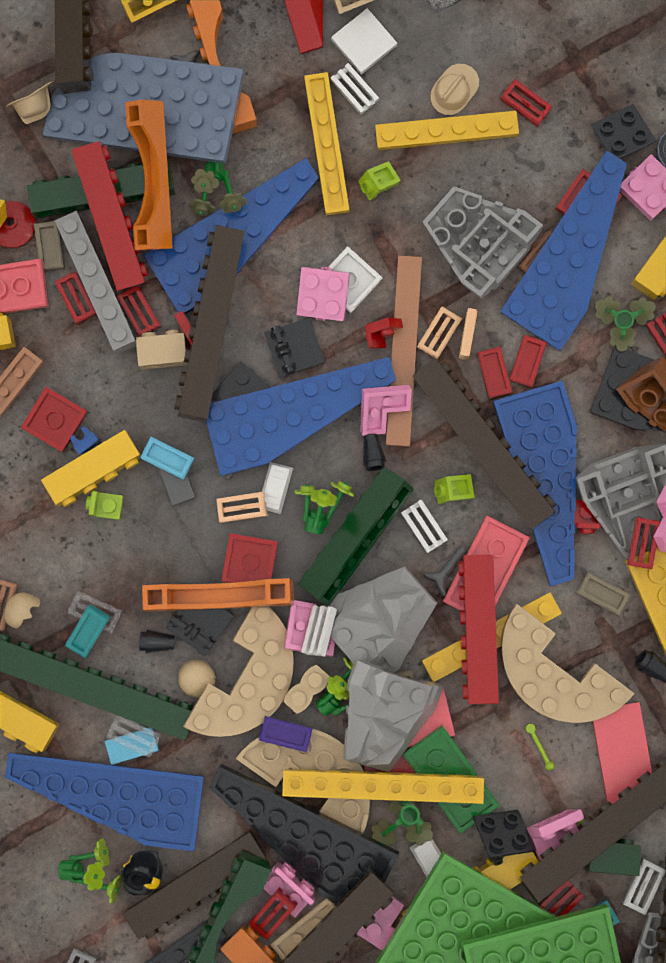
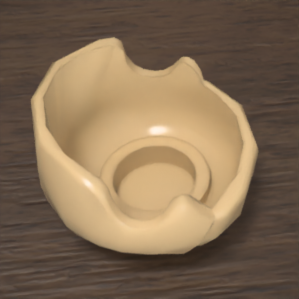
(19, 608)
(194, 677)

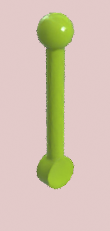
(530, 728)

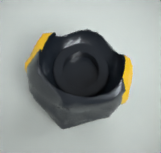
(142, 873)

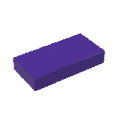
(285, 734)

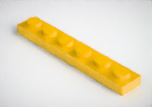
(447, 130)
(326, 143)
(450, 658)

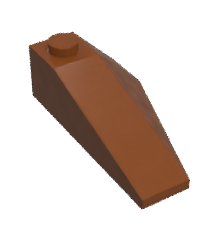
(647, 392)

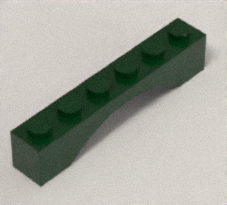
(246, 880)

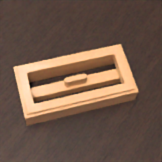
(467, 335)
(428, 350)
(261, 504)

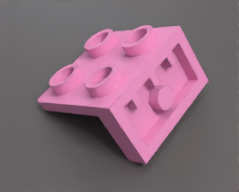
(551, 830)
(284, 877)

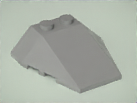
(624, 489)

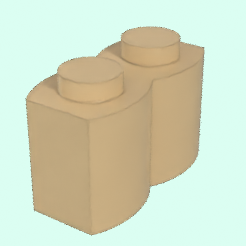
(301, 694)

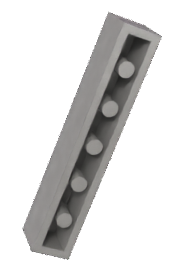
(96, 283)

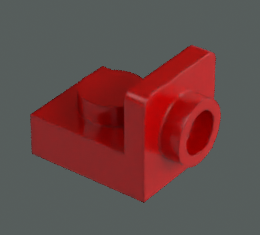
(379, 330)
(584, 519)

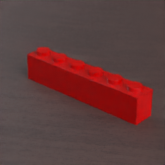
(108, 214)
(480, 629)

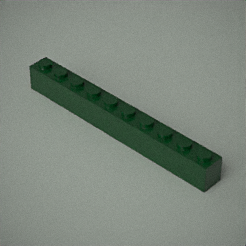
(93, 688)

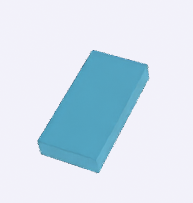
(167, 458)
(120, 753)

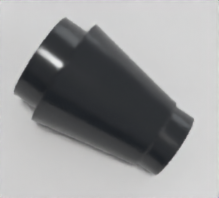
(372, 453)
(155, 641)
(651, 665)

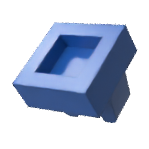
(87, 443)

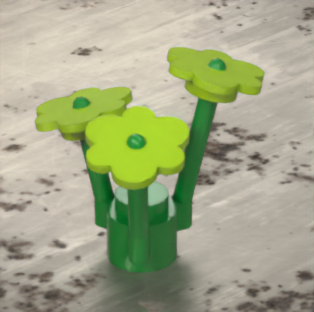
(74, 871)

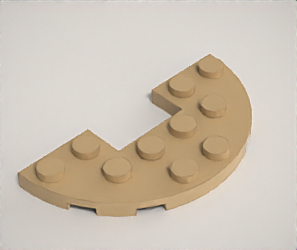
(545, 684)
(259, 686)
(322, 754)

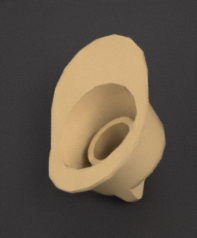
(454, 89)
(33, 106)

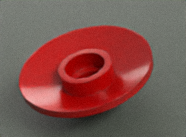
(23, 226)

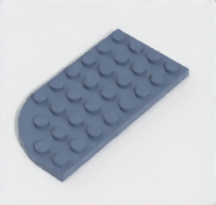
(196, 99)

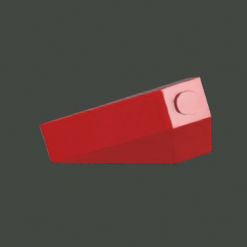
(306, 23)

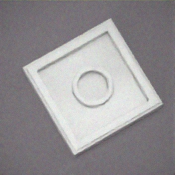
(364, 41)
(362, 277)

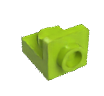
(378, 180)
(454, 488)
(105, 505)

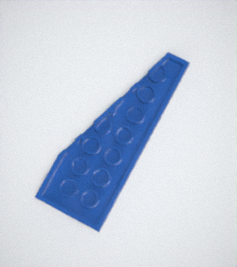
(266, 208)
(563, 275)
(271, 421)
(544, 436)
(136, 802)

